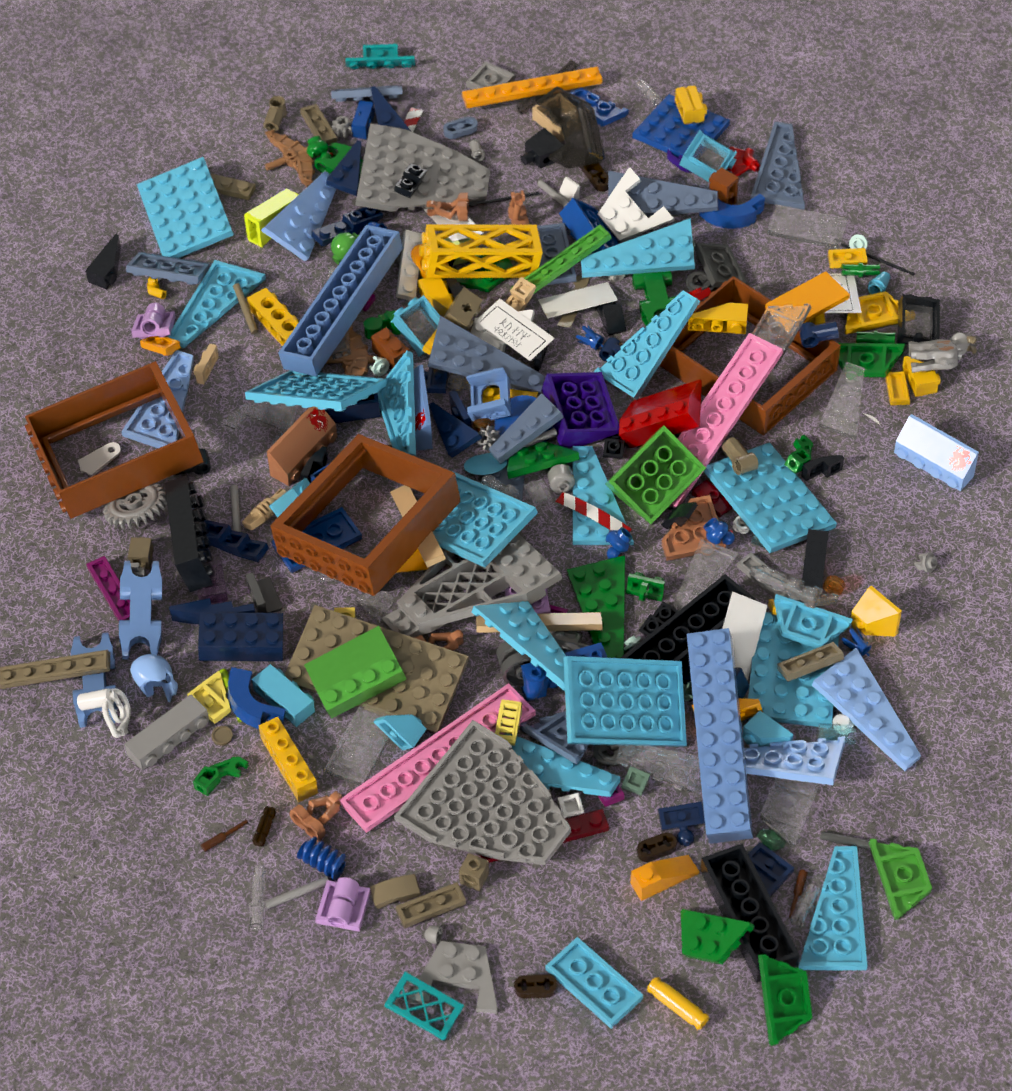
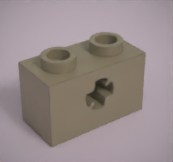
(464, 308)

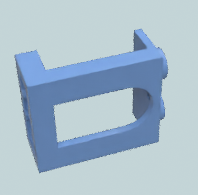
(492, 409)

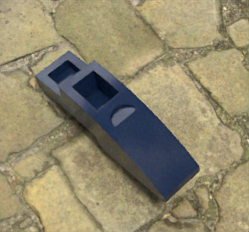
(351, 223)

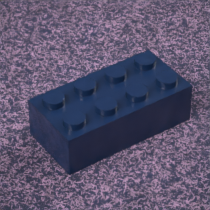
(240, 636)

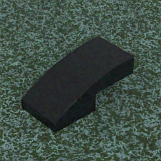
(316, 462)
(827, 465)
(679, 514)

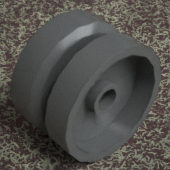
(510, 663)

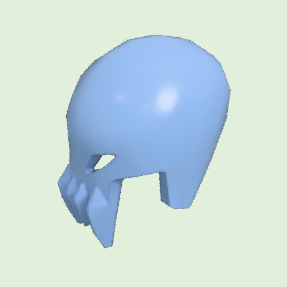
(150, 672)

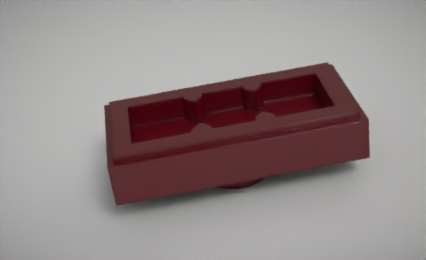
(720, 504)

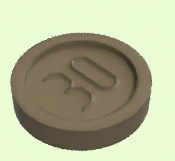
(222, 735)

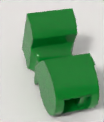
(373, 325)

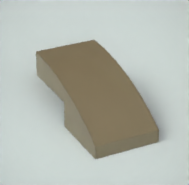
(395, 889)

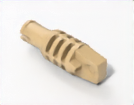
(261, 512)

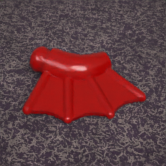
(744, 161)

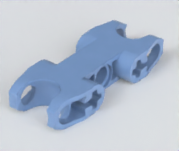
(140, 593)
(94, 681)

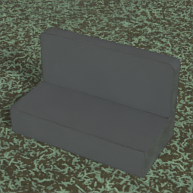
(263, 594)

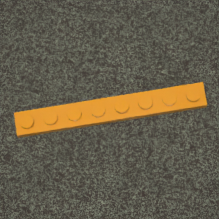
(531, 87)

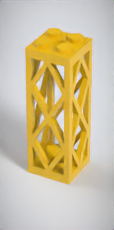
(467, 250)

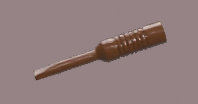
(221, 837)
(798, 889)

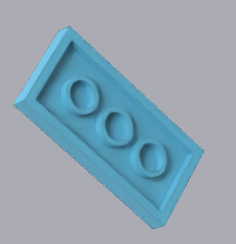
(594, 982)

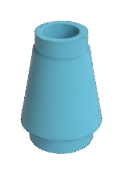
(879, 283)

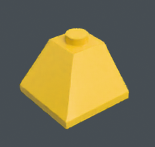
(876, 615)

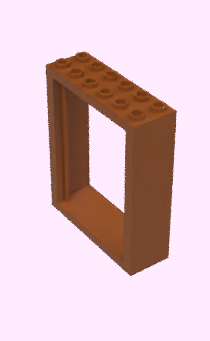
(100, 405)
(764, 417)
(380, 565)

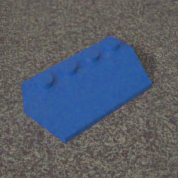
(582, 219)

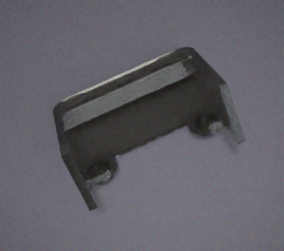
(579, 129)

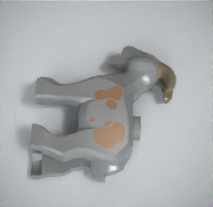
(940, 352)

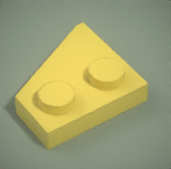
(213, 697)

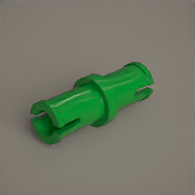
(860, 269)
(875, 337)

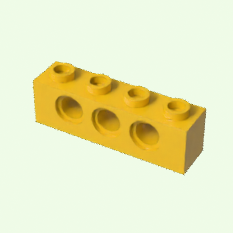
(272, 314)
(288, 759)

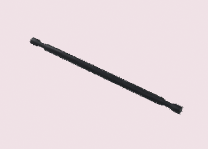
(499, 199)
(882, 261)

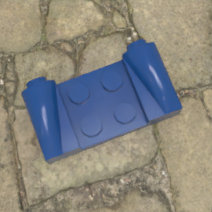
(535, 677)

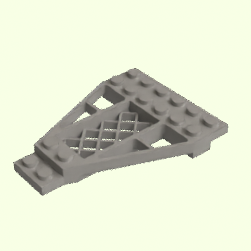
(514, 567)

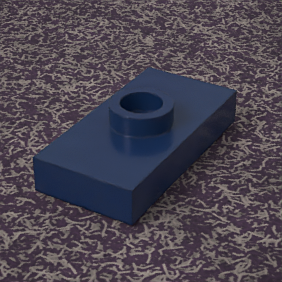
(458, 409)

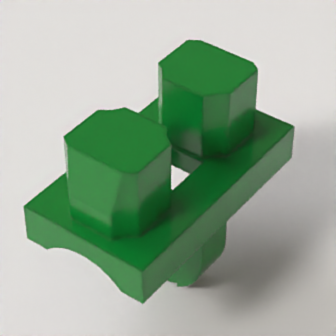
(638, 586)

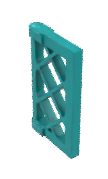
(422, 986)

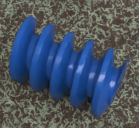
(322, 858)

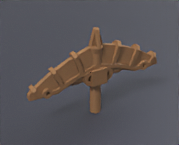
(293, 155)
(358, 360)

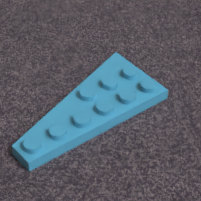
(654, 252)
(213, 299)
(646, 349)
(398, 405)
(592, 489)
(526, 634)
(560, 772)
(837, 926)

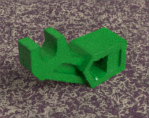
(801, 455)
(216, 771)

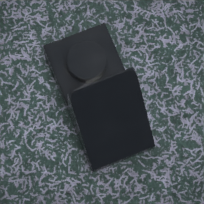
(612, 318)

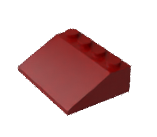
(674, 408)

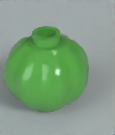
(341, 245)

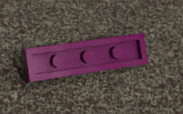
(109, 586)

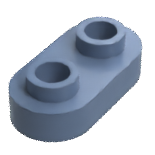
(460, 127)

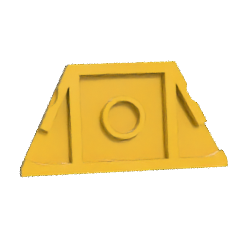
(877, 311)

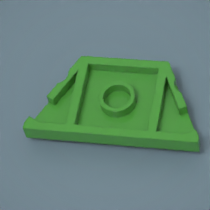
(901, 875)

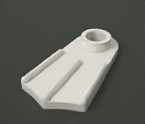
(98, 459)

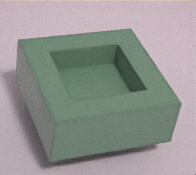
(635, 781)

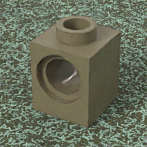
(141, 551)
(474, 872)

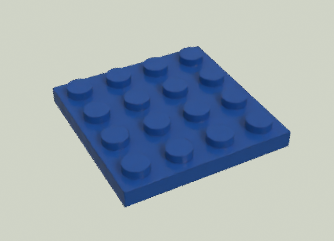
(668, 132)

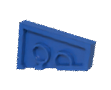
(605, 112)

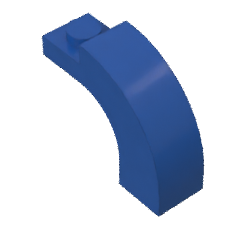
(735, 215)
(244, 705)

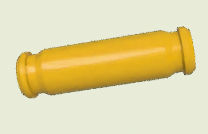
(678, 1003)

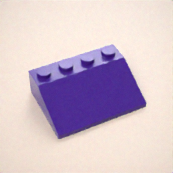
(584, 405)

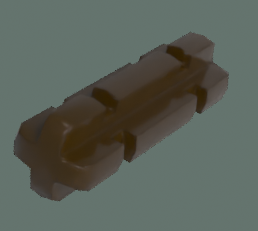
(264, 826)

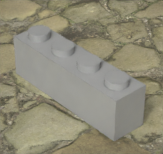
(167, 732)

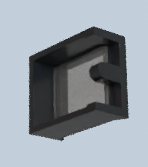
(918, 319)

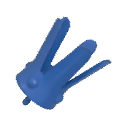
(592, 339)
(861, 645)

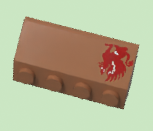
(299, 443)

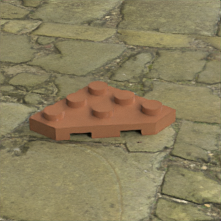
(684, 540)

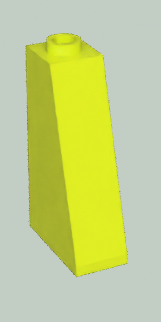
(264, 213)

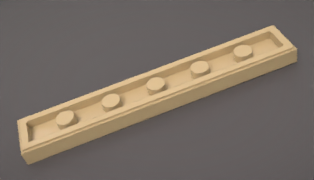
(429, 548)
(557, 622)

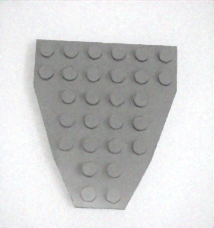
(394, 149)
(486, 803)

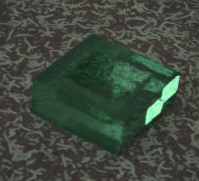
(771, 839)

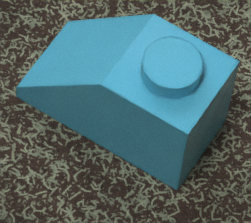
(288, 497)
(402, 729)
(764, 730)

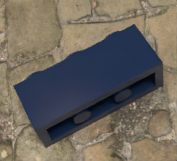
(364, 409)

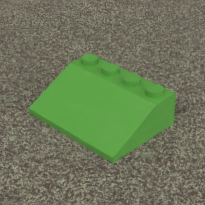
(655, 475)
(355, 672)

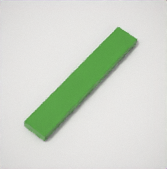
(568, 257)

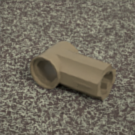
(275, 113)
(741, 460)

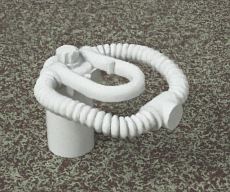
(105, 699)

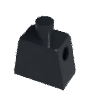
(539, 149)

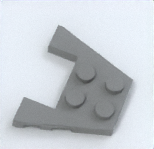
(459, 967)

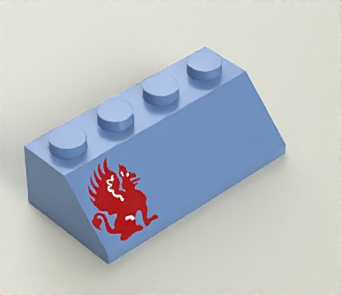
(422, 415)

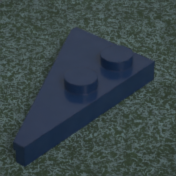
(385, 113)
(346, 174)
(454, 433)

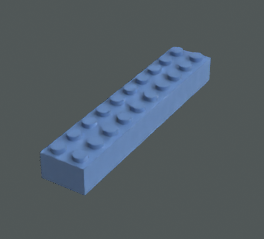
(340, 300)
(719, 736)

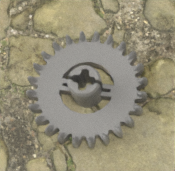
(138, 507)

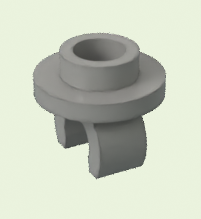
(928, 562)

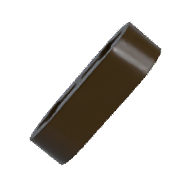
(656, 847)
(535, 986)

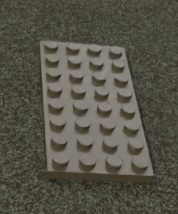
(429, 669)

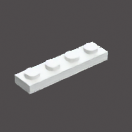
(408, 269)

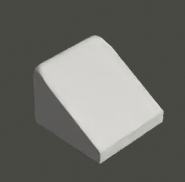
(569, 189)
(570, 805)

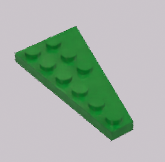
(602, 589)

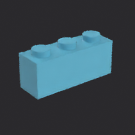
(283, 693)

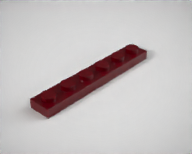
(581, 826)

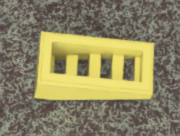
(509, 709)

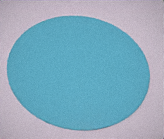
(483, 464)

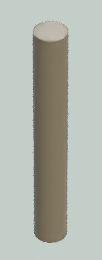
(245, 308)

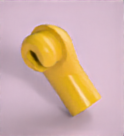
(154, 290)

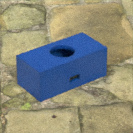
(362, 122)

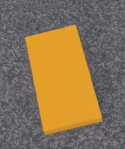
(820, 292)

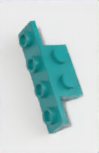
(380, 55)

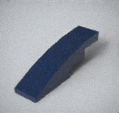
(235, 542)
(190, 611)

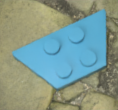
(808, 625)

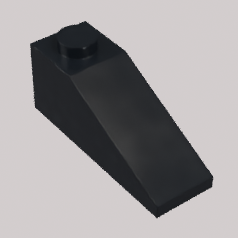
(104, 267)

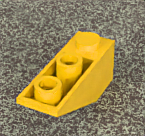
(436, 293)
(722, 318)

